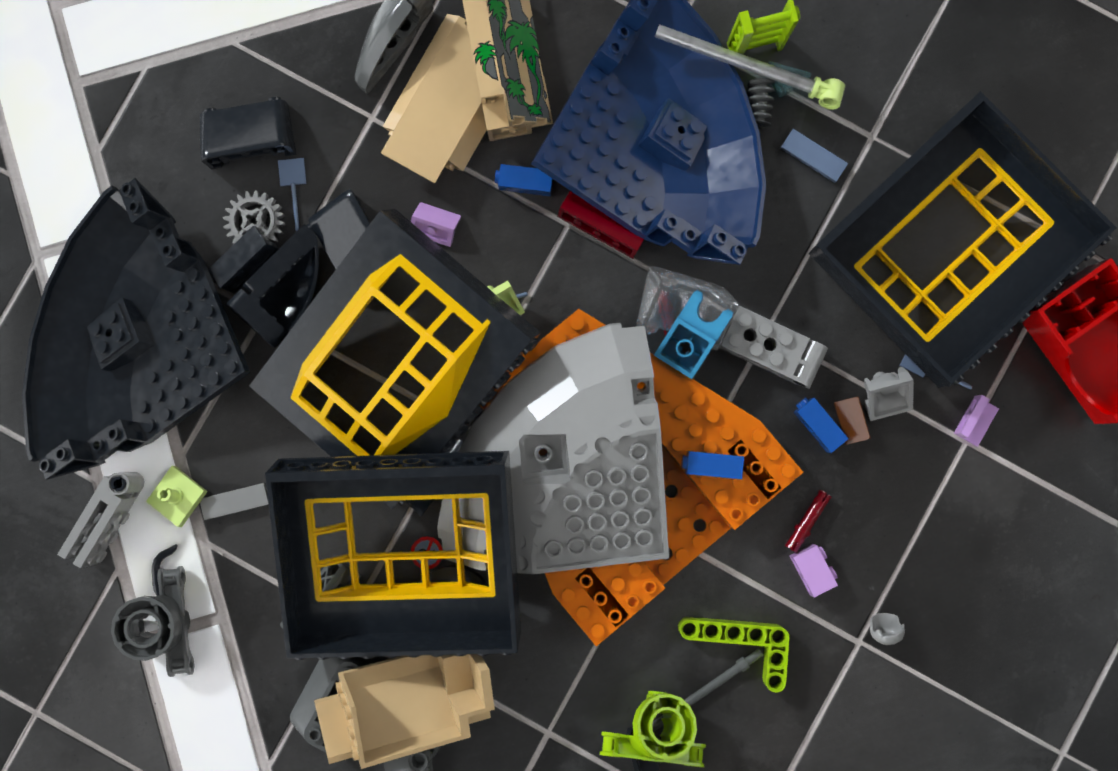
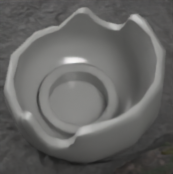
(886, 628)

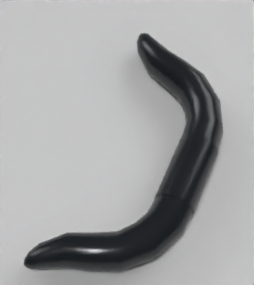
(156, 566)

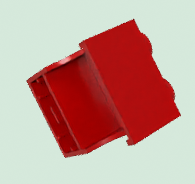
(1081, 337)

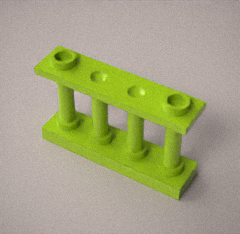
(757, 32)

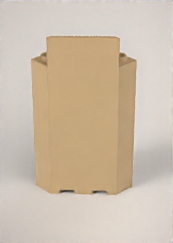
(440, 109)

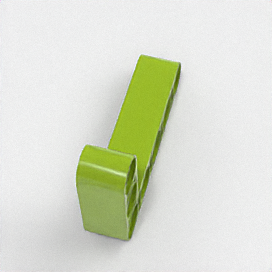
(743, 637)

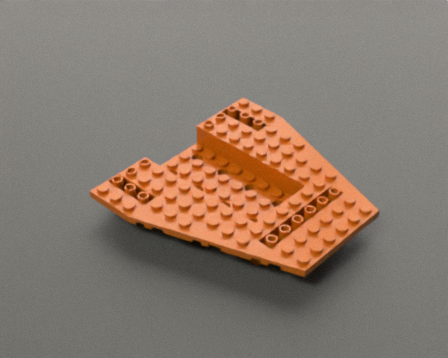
(689, 421)

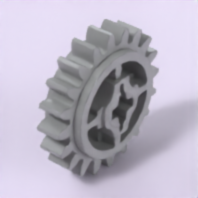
(259, 214)

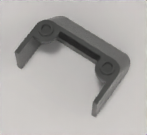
(318, 687)

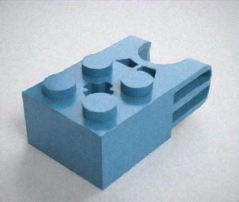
(697, 332)

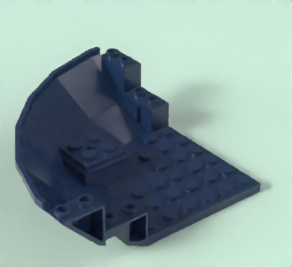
(624, 148)

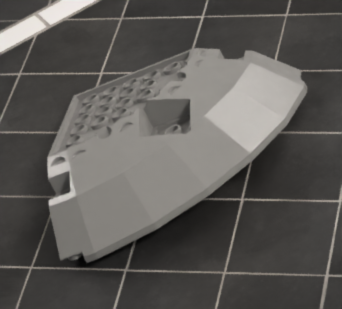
(602, 479)

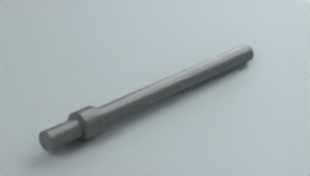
(741, 665)

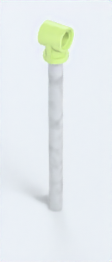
(828, 91)

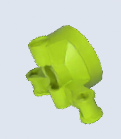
(677, 737)

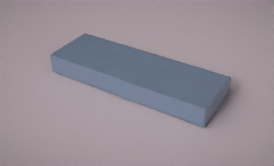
(814, 155)

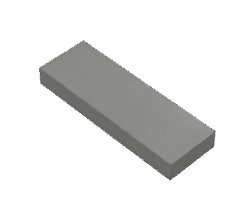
(234, 501)

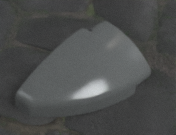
(384, 29)

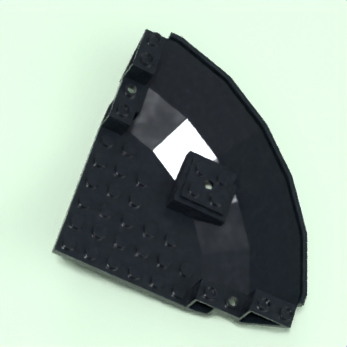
(166, 346)

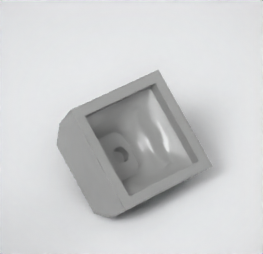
(889, 394)

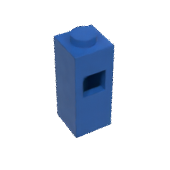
(523, 180)
(820, 424)
(713, 465)

